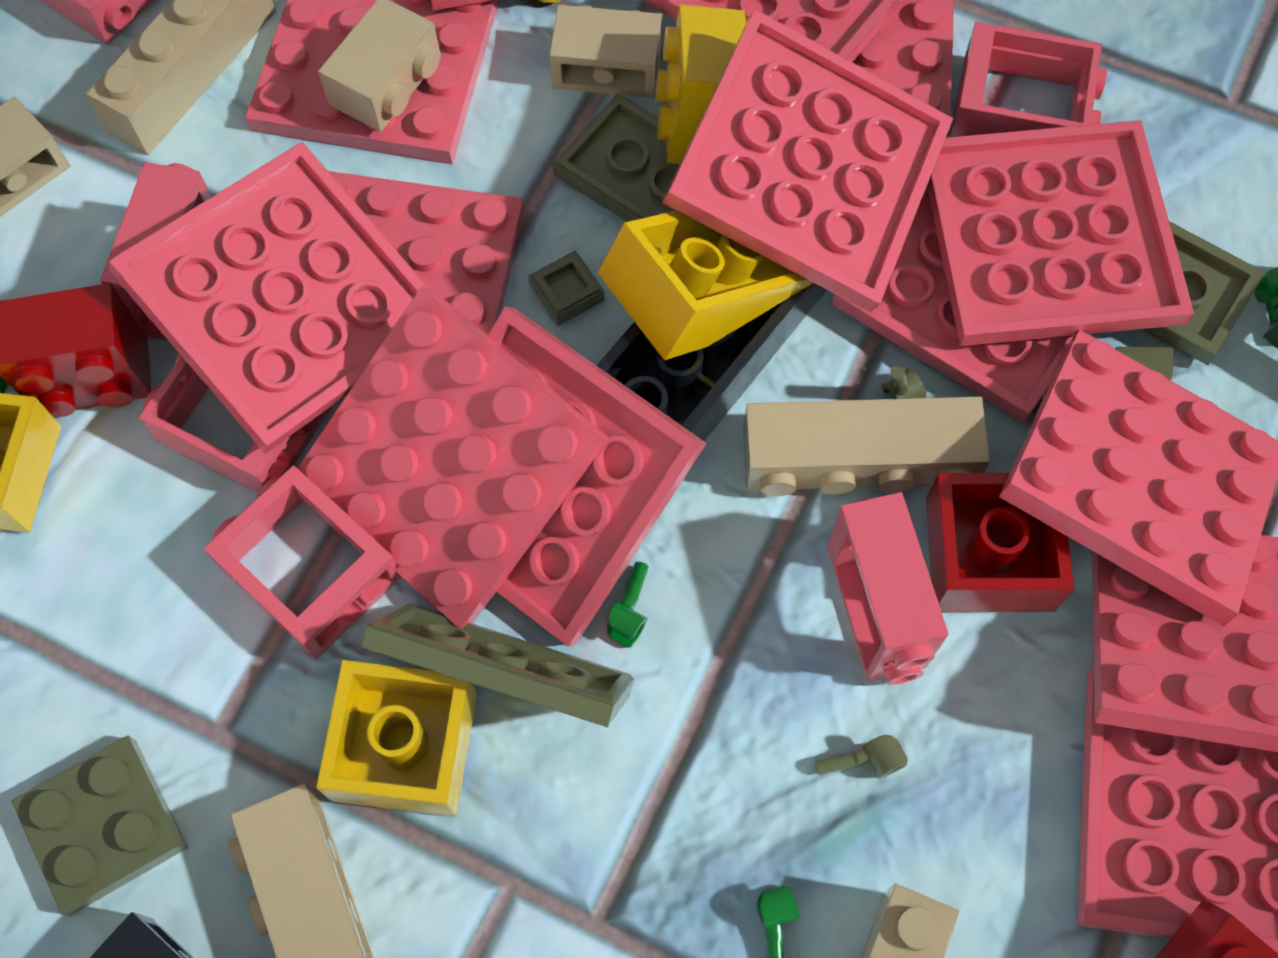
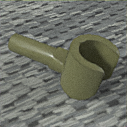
(904, 384)
(883, 753)

